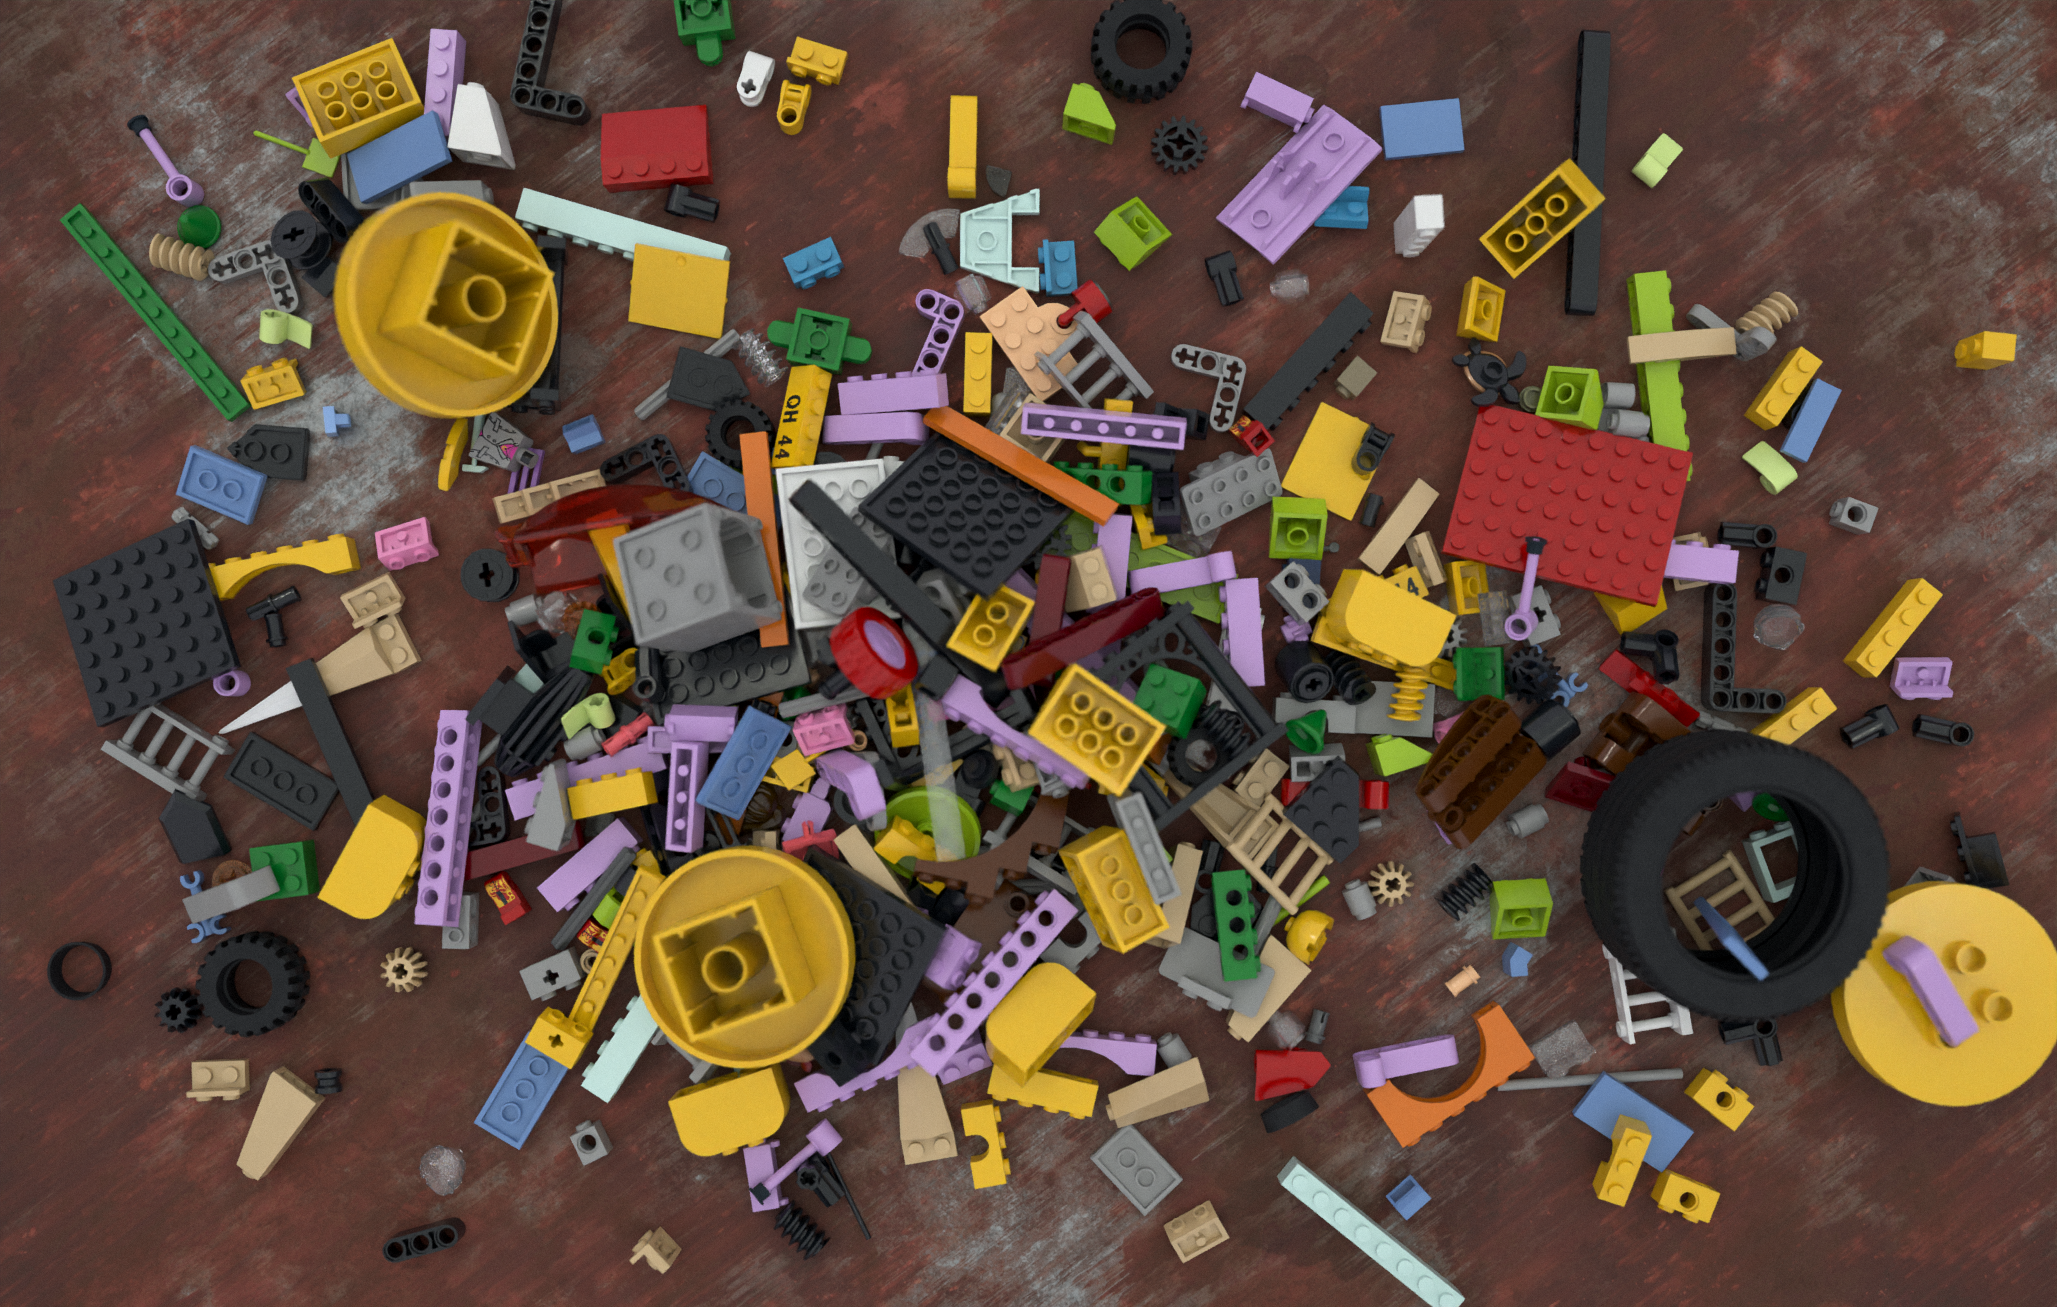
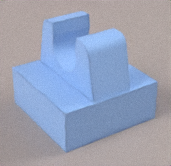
(334, 421)

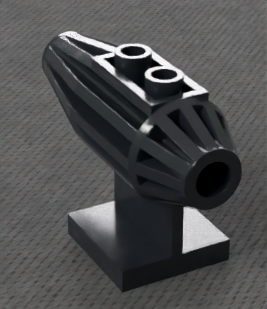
(529, 720)

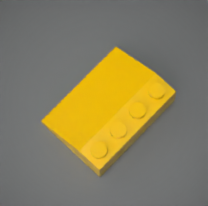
(359, 97)
(1095, 729)

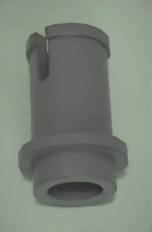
(1317, 1026)

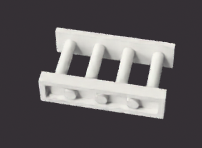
(1678, 1019)

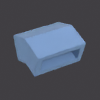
(583, 434)
(1515, 960)
(1408, 1197)

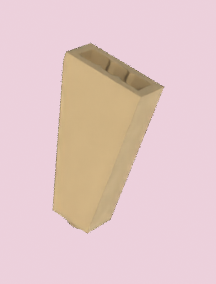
(858, 850)
(1185, 869)
(1288, 975)
(1159, 1094)
(278, 1120)

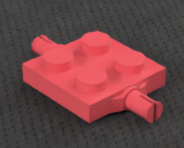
(824, 840)

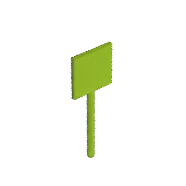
(316, 157)

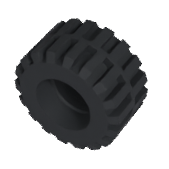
(724, 419)
(1177, 759)

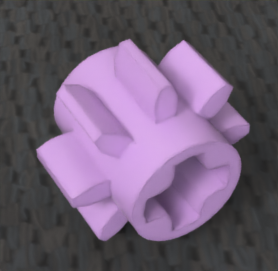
(1294, 632)

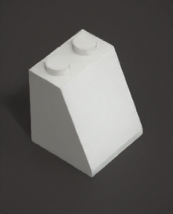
(479, 129)

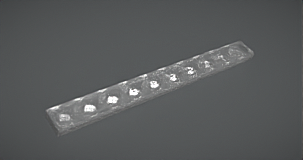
(936, 761)

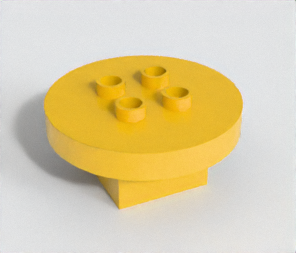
(446, 305)
(744, 956)
(1998, 967)

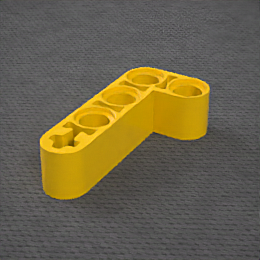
(963, 147)

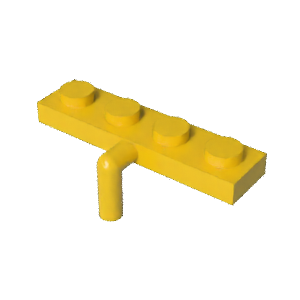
(1109, 452)

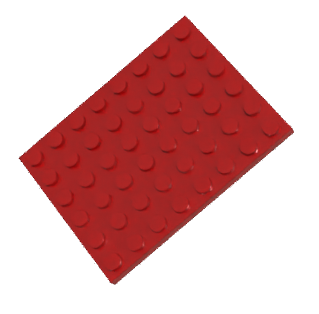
(1591, 494)

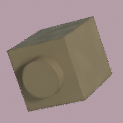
(1354, 379)

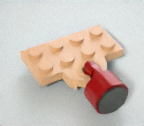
(1025, 329)

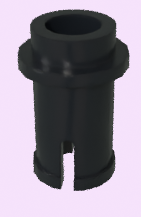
(1371, 509)
(275, 631)

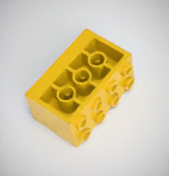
(1113, 888)

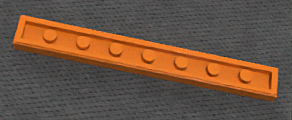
(1021, 464)
(761, 504)

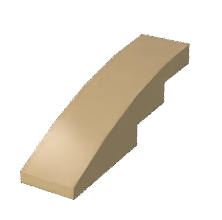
(1681, 345)
(531, 500)
(1398, 526)

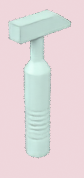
(477, 428)

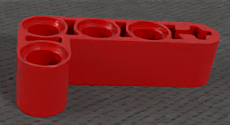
(1372, 793)

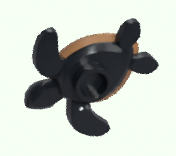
(1490, 374)

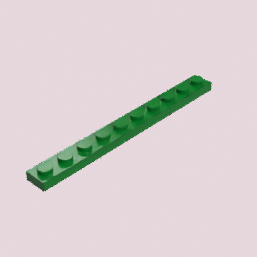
(155, 312)

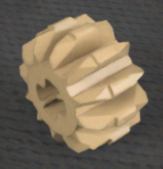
(1391, 893)
(411, 964)

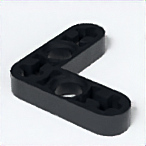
(651, 458)
(489, 819)

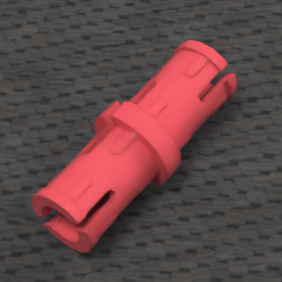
(627, 734)

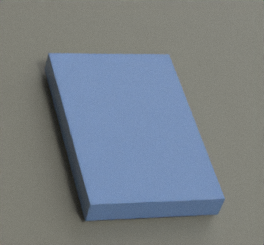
(1421, 129)
(221, 484)

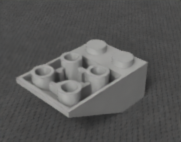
(553, 817)

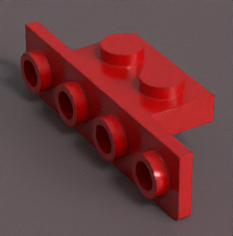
(1635, 679)

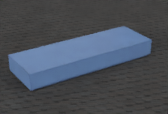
(1810, 420)

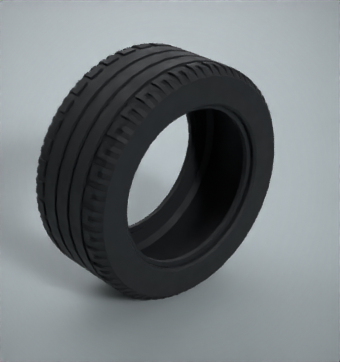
(1823, 924)

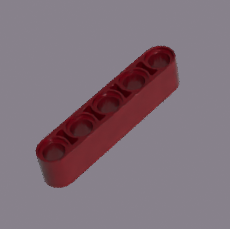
(1050, 602)
(513, 854)

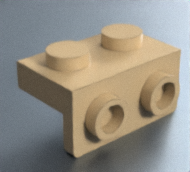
(373, 600)

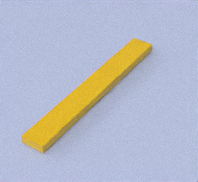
(615, 948)

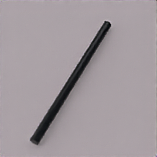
(848, 1196)

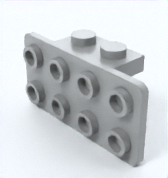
(1229, 489)
(836, 582)
(1198, 971)

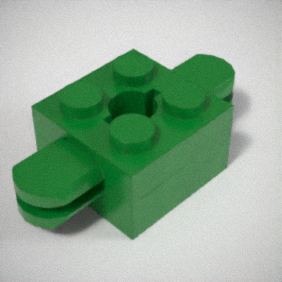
(705, 25)
(819, 341)

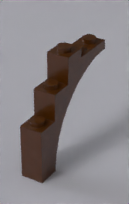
(979, 873)

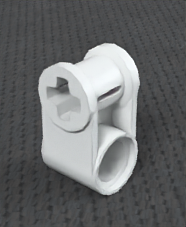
(755, 74)

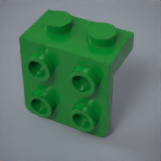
(1479, 673)

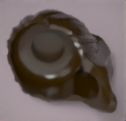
(763, 810)

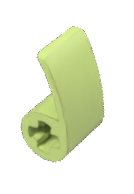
(1657, 160)
(279, 326)
(1774, 468)
(593, 709)

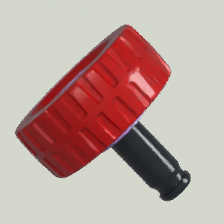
(870, 655)

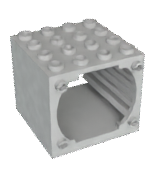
(696, 579)

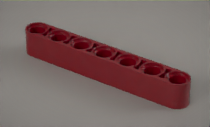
(1082, 638)

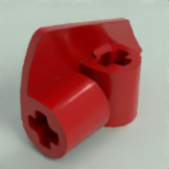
(1287, 1071)

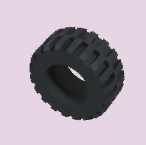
(1134, 82)
(219, 989)

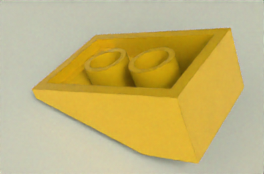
(992, 627)

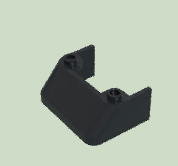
(551, 655)

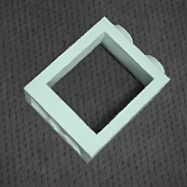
(1752, 845)

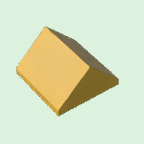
(1481, 310)
(1464, 584)
(1628, 614)

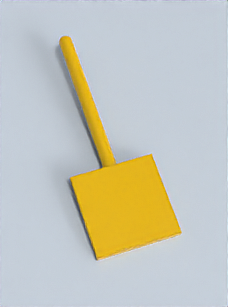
(794, 768)

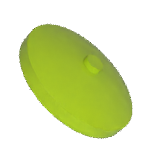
(913, 805)

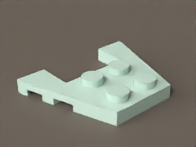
(988, 241)

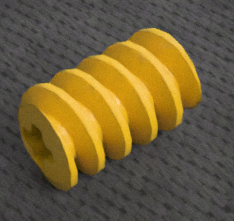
(1409, 693)

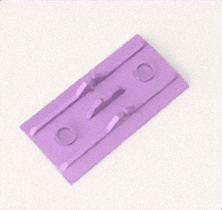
(1299, 183)

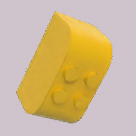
(1542, 218)
(1386, 620)
(377, 860)
(1036, 1019)
(731, 1110)

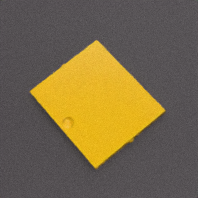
(678, 291)
(1324, 462)

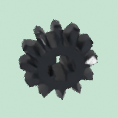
(170, 1015)

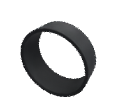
(55, 976)
(1288, 1111)

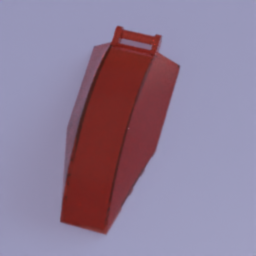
(557, 535)

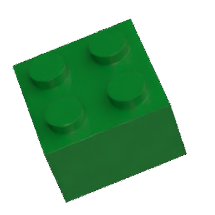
(1170, 699)
(292, 865)

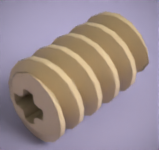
(179, 257)
(1768, 313)

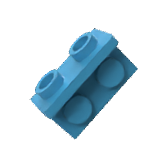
(1347, 210)
(814, 263)
(1059, 268)

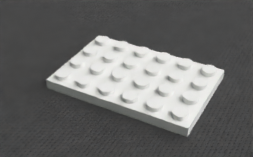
(805, 548)

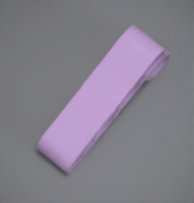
(940, 324)
(875, 428)
(1185, 573)
(855, 778)
(1932, 988)
(1404, 1058)

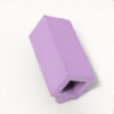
(1278, 101)
(701, 723)
(760, 1166)

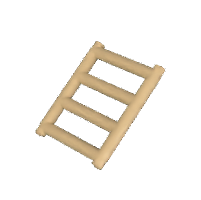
(1254, 866)
(1743, 882)

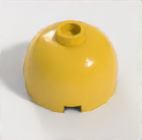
(1307, 934)

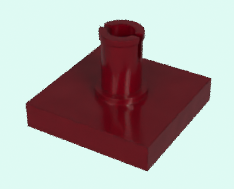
(1578, 785)

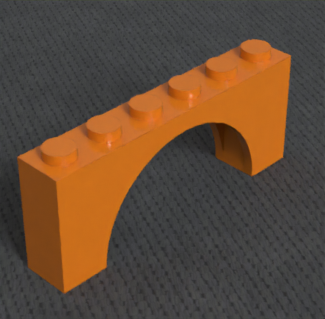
(1499, 1057)

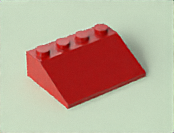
(656, 149)

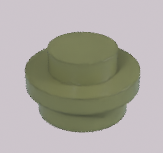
(1529, 398)

